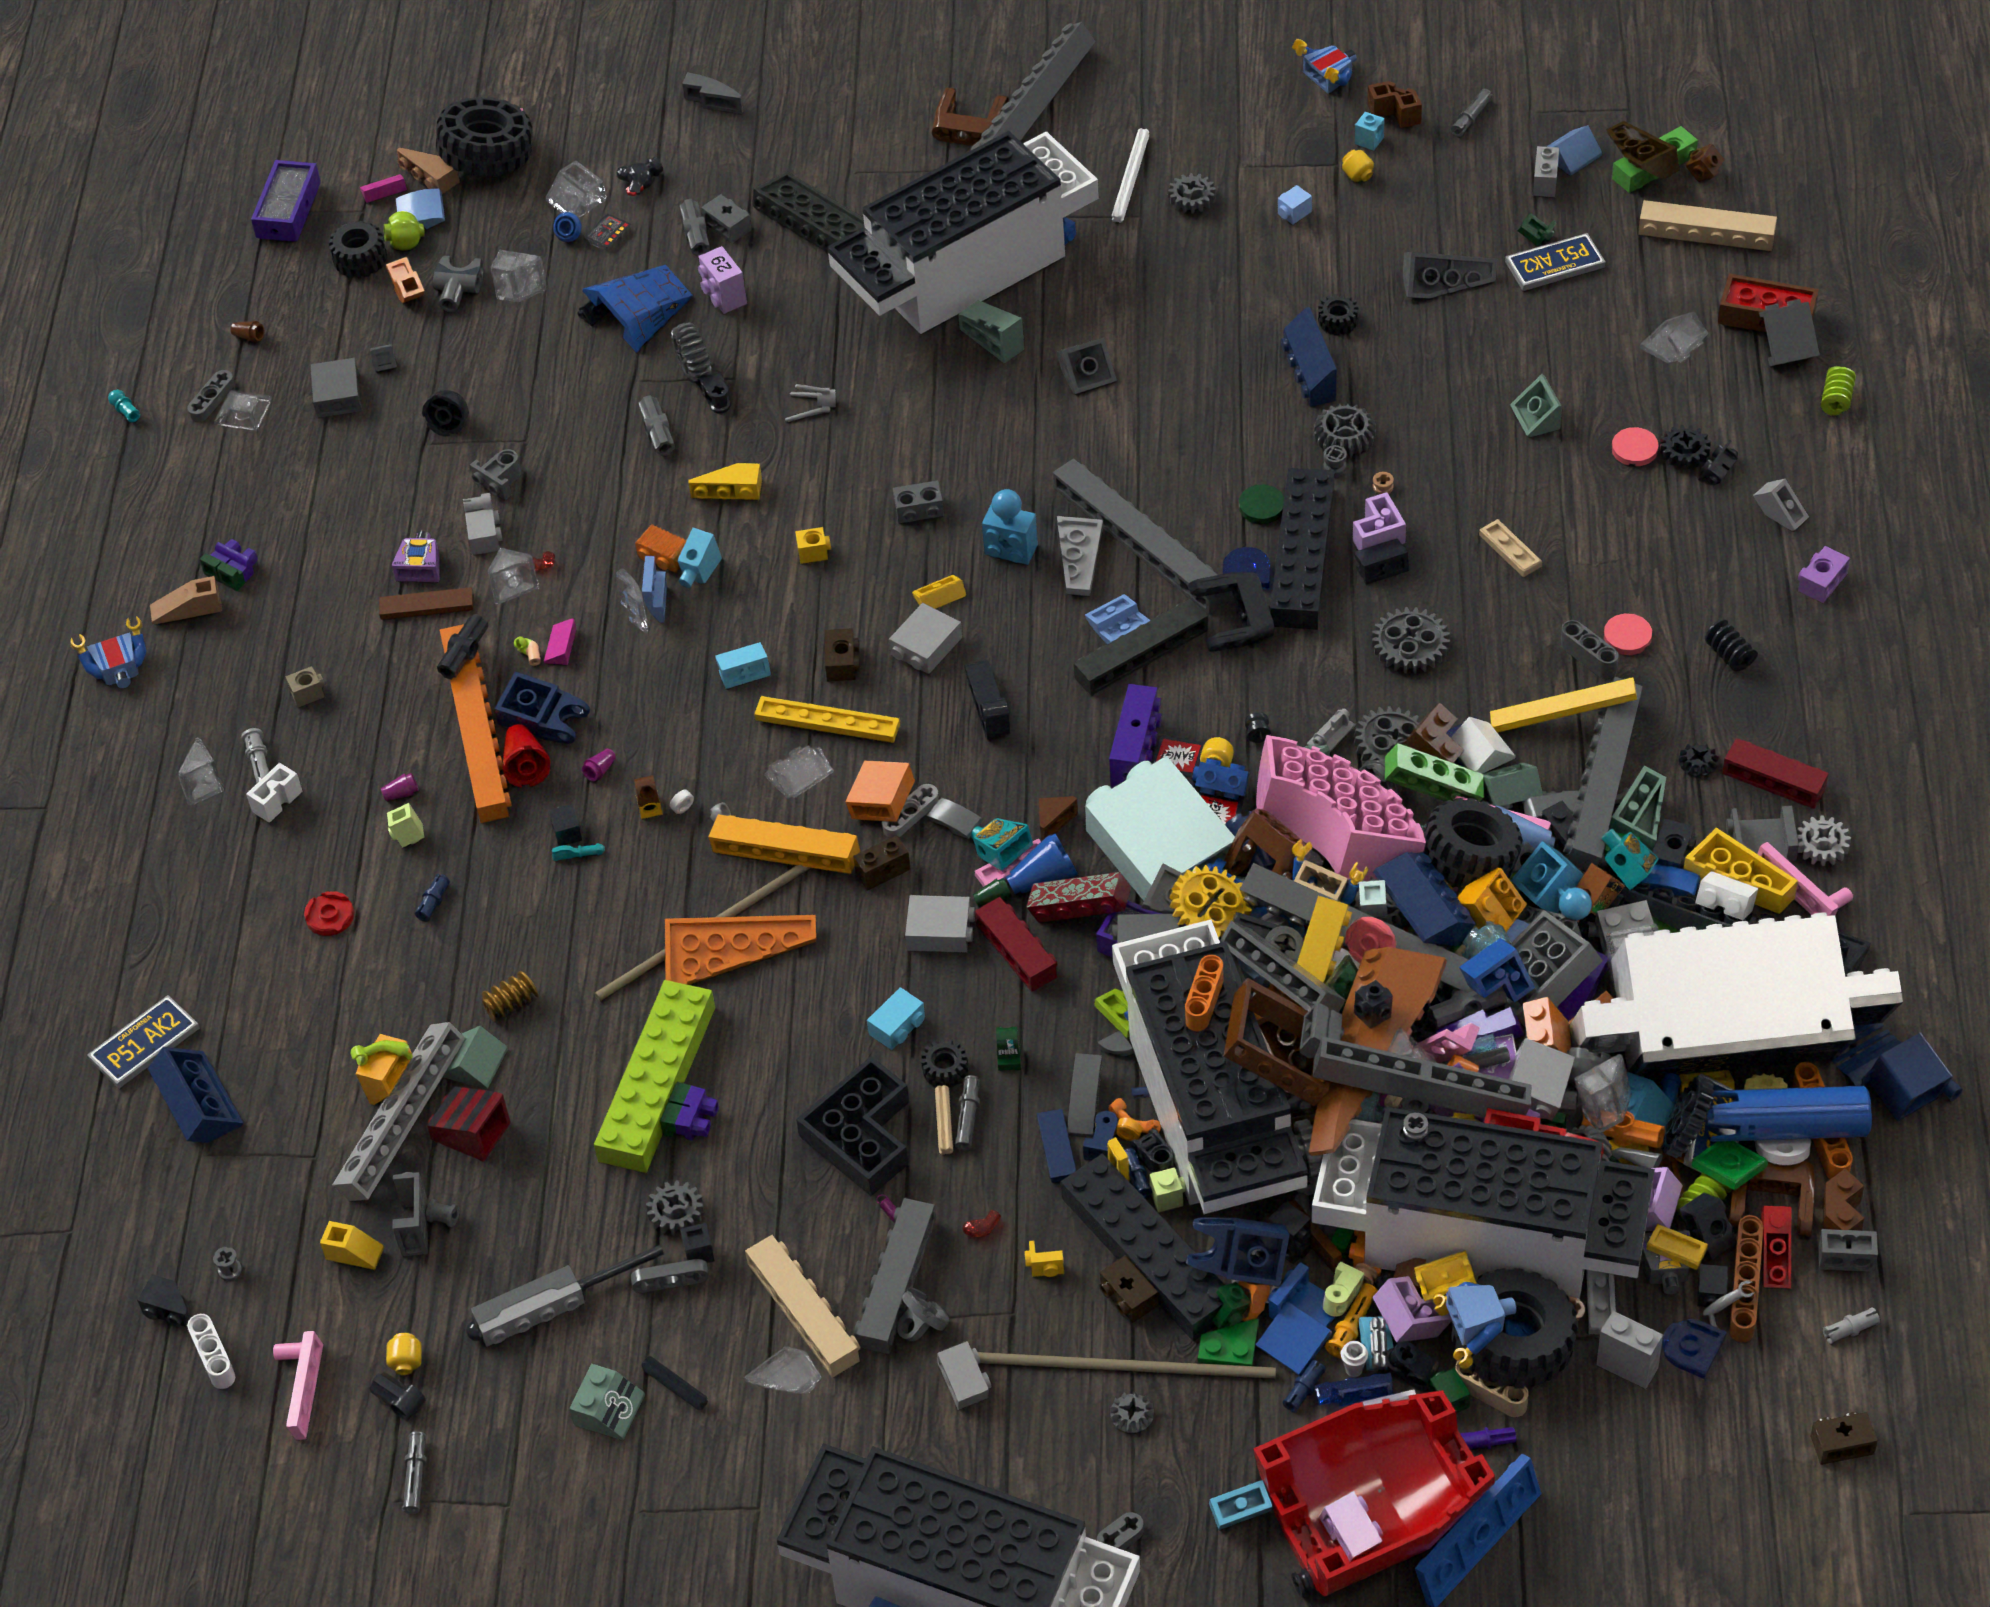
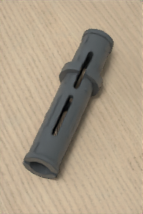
(1468, 117)
(969, 1103)
(415, 1450)

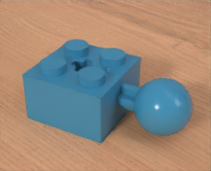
(1008, 529)
(1552, 882)

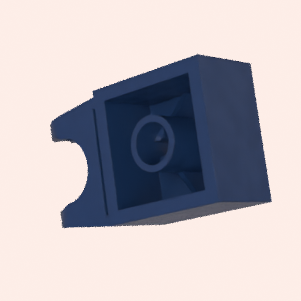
(540, 708)
(1233, 1249)

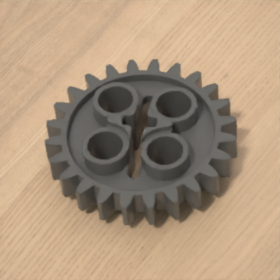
(1410, 640)
(1382, 731)

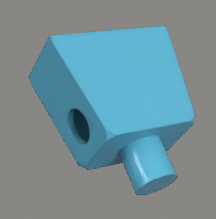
(698, 558)

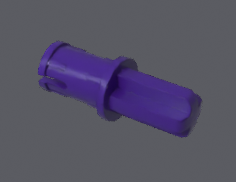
(1489, 1438)

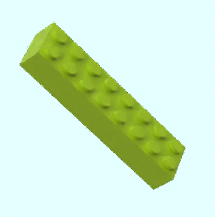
(658, 1062)

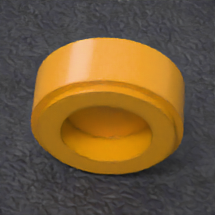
(1128, 1129)

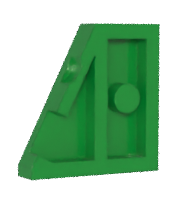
(1230, 1345)

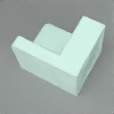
(1373, 898)

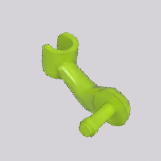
(399, 1048)

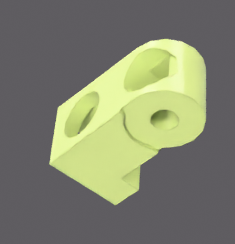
(1345, 1288)

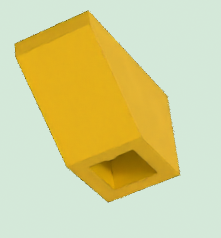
(350, 1246)

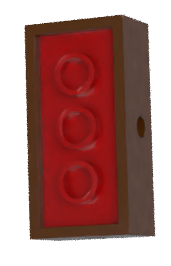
(1748, 296)

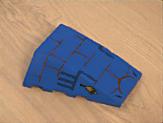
(641, 301)

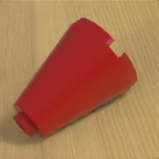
(524, 757)

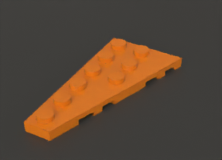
(716, 945)

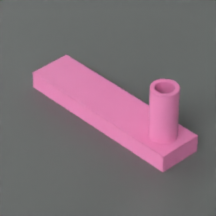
(1807, 893)
(309, 1356)

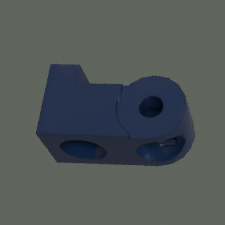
(1105, 1130)

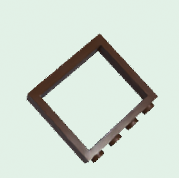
(1283, 1014)

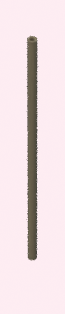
(730, 912)
(1127, 1365)

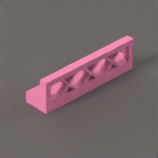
(1447, 1043)

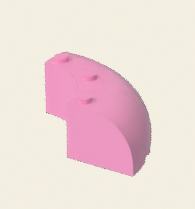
(1335, 807)

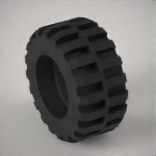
(1471, 840)

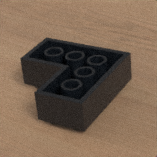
(849, 1123)

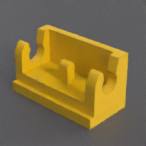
(1444, 1273)

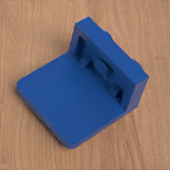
(1301, 1294)

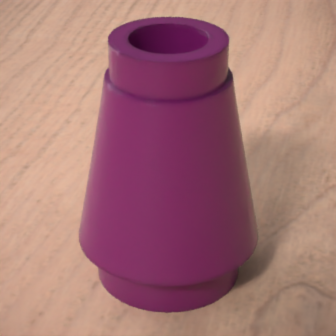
(596, 766)
(400, 787)

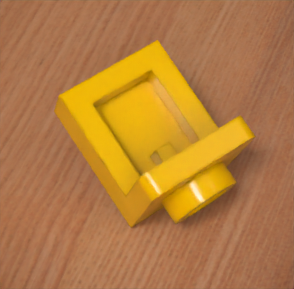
(1044, 1263)

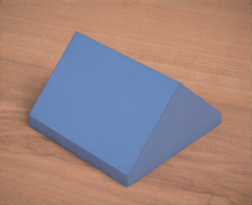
(1576, 150)

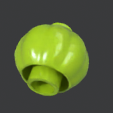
(403, 231)

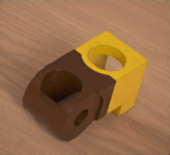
(647, 795)

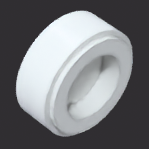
(681, 801)

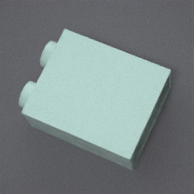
(1153, 822)

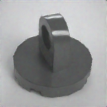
(922, 1313)

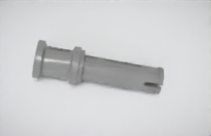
(256, 752)

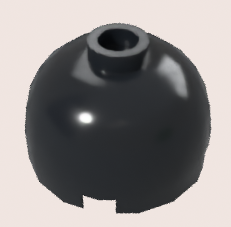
(445, 412)

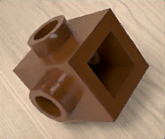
(1705, 162)

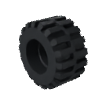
(358, 249)

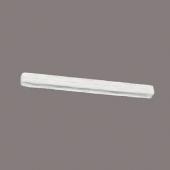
(1130, 175)

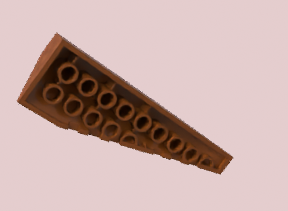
(1413, 983)

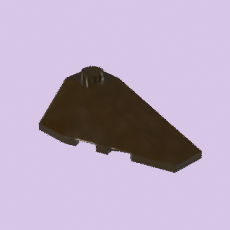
(1645, 150)

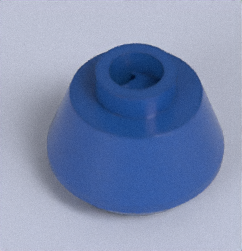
(567, 227)

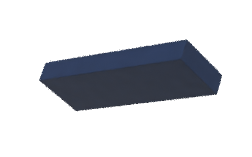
(1056, 1144)

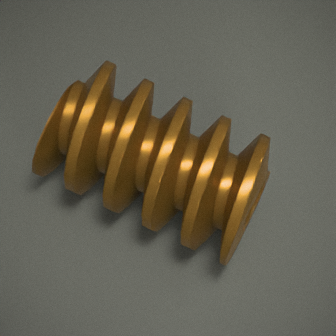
(508, 994)

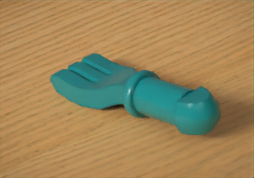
(567, 852)

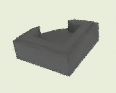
(1116, 1044)

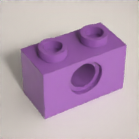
(1823, 574)

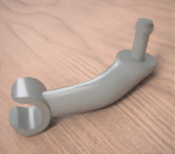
(1725, 1301)

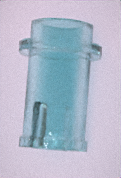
(1483, 1044)

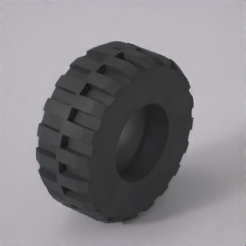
(484, 136)
(1534, 1357)

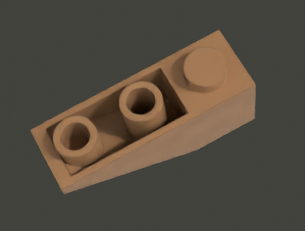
(428, 169)
(190, 600)

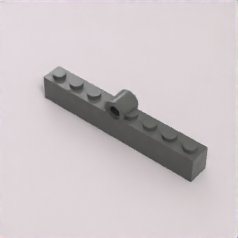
(1418, 1080)

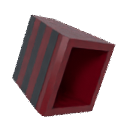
(470, 1121)

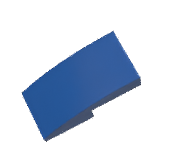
(1674, 878)

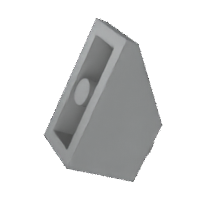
(1781, 504)

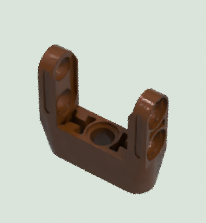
(962, 128)
(1270, 835)
(1781, 1179)

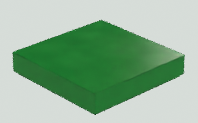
(1729, 1163)

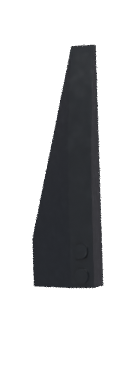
(1684, 912)

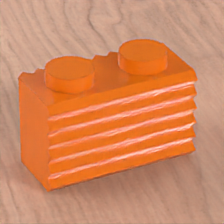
(662, 545)

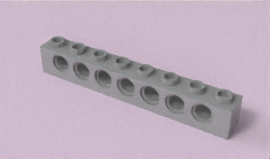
(398, 1112)

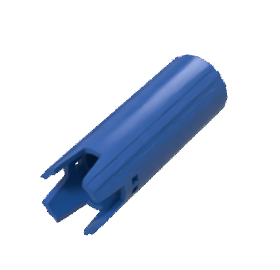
(1792, 1113)

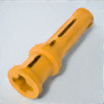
(1348, 1328)

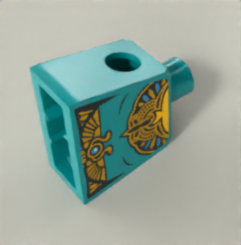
(1001, 841)
(1629, 857)

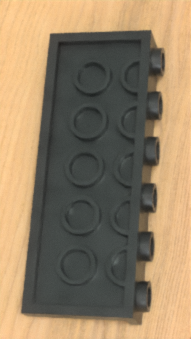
(805, 210)

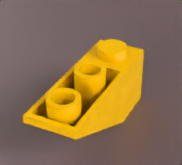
(731, 482)

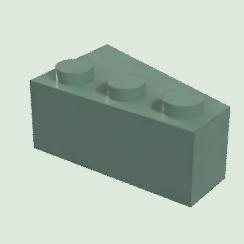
(993, 329)
(1641, 808)

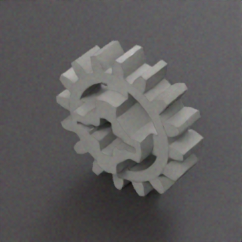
(1823, 840)

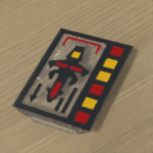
(606, 231)

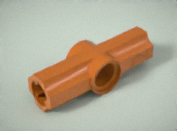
(1634, 1131)

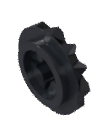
(1698, 767)

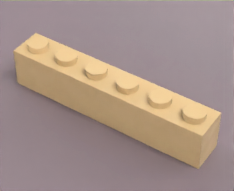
(1707, 225)
(803, 1306)

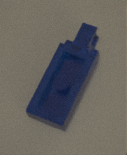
(1355, 1390)

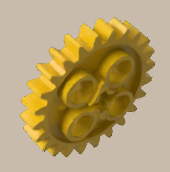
(1192, 888)

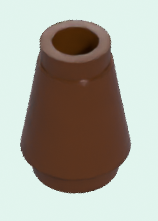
(250, 330)

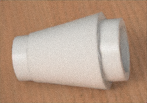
(1354, 1357)

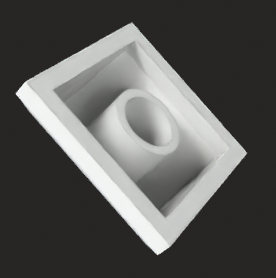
(1481, 746)

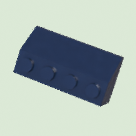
(1310, 359)
(1425, 899)
(194, 1094)

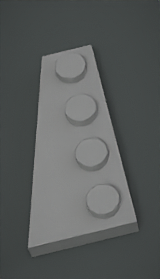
(1079, 551)

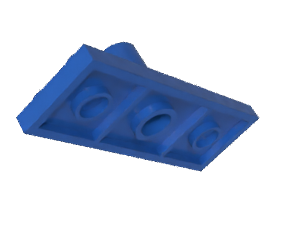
(1478, 1531)

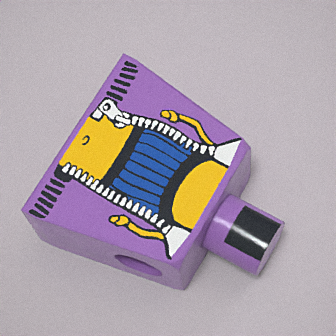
(417, 559)

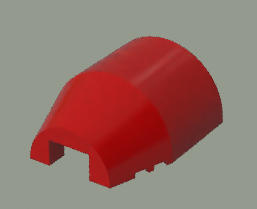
(1394, 1445)

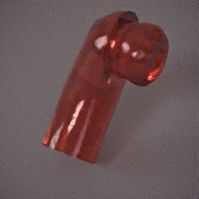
(545, 562)
(982, 1227)

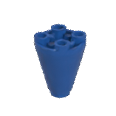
(1043, 864)

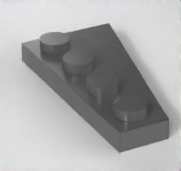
(1160, 890)

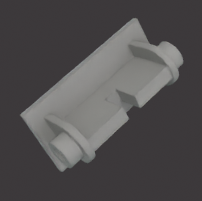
(1333, 730)

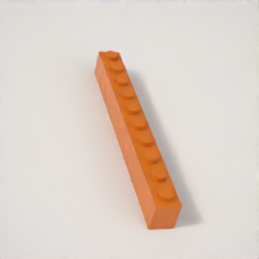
(477, 737)

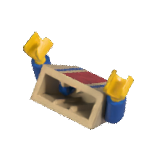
(1324, 880)

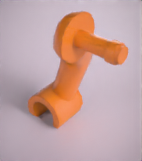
(1118, 1108)

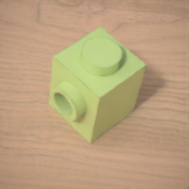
(405, 825)
(1167, 1189)

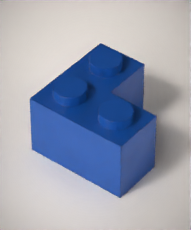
(1498, 967)

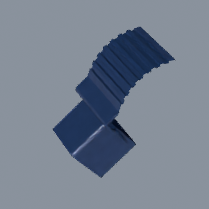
(1901, 1073)

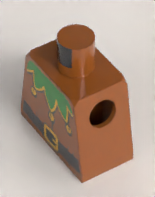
(1601, 888)

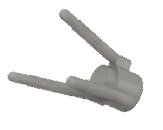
(824, 397)

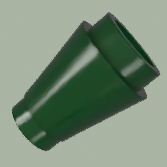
(992, 891)

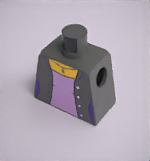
(1662, 1269)

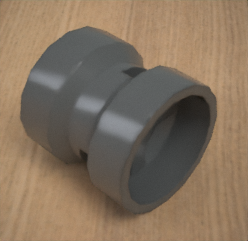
(1335, 459)

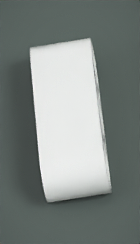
(215, 1360)

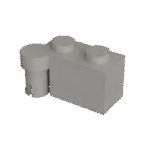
(481, 524)

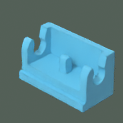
(743, 665)

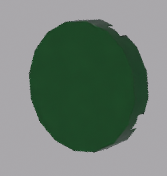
(1261, 504)

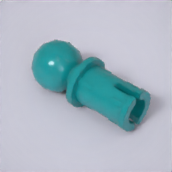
(123, 405)

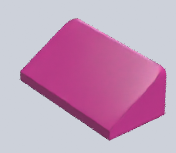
(383, 188)
(560, 642)

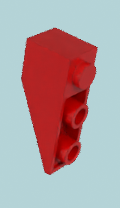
(1776, 1246)

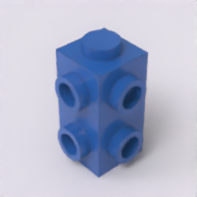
(1213, 778)

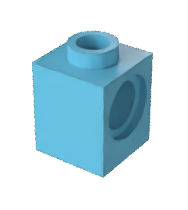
(1369, 131)

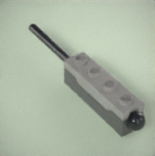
(541, 1300)

